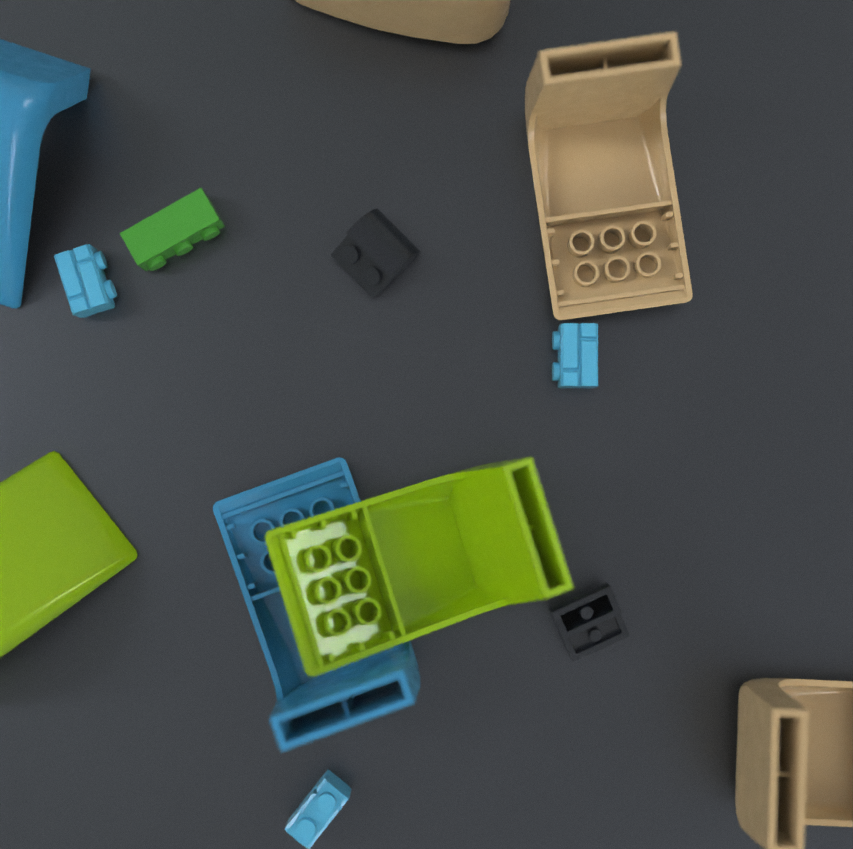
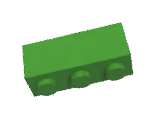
(172, 230)

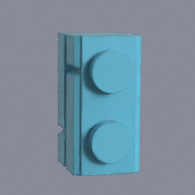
(85, 280)
(576, 355)
(318, 809)

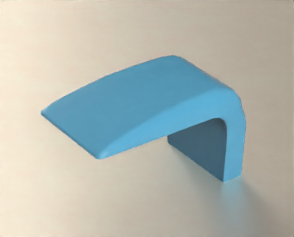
(31, 93)
(341, 697)

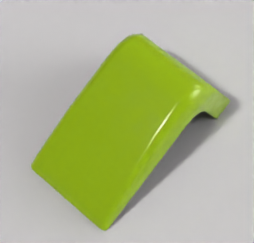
(52, 547)
(416, 561)

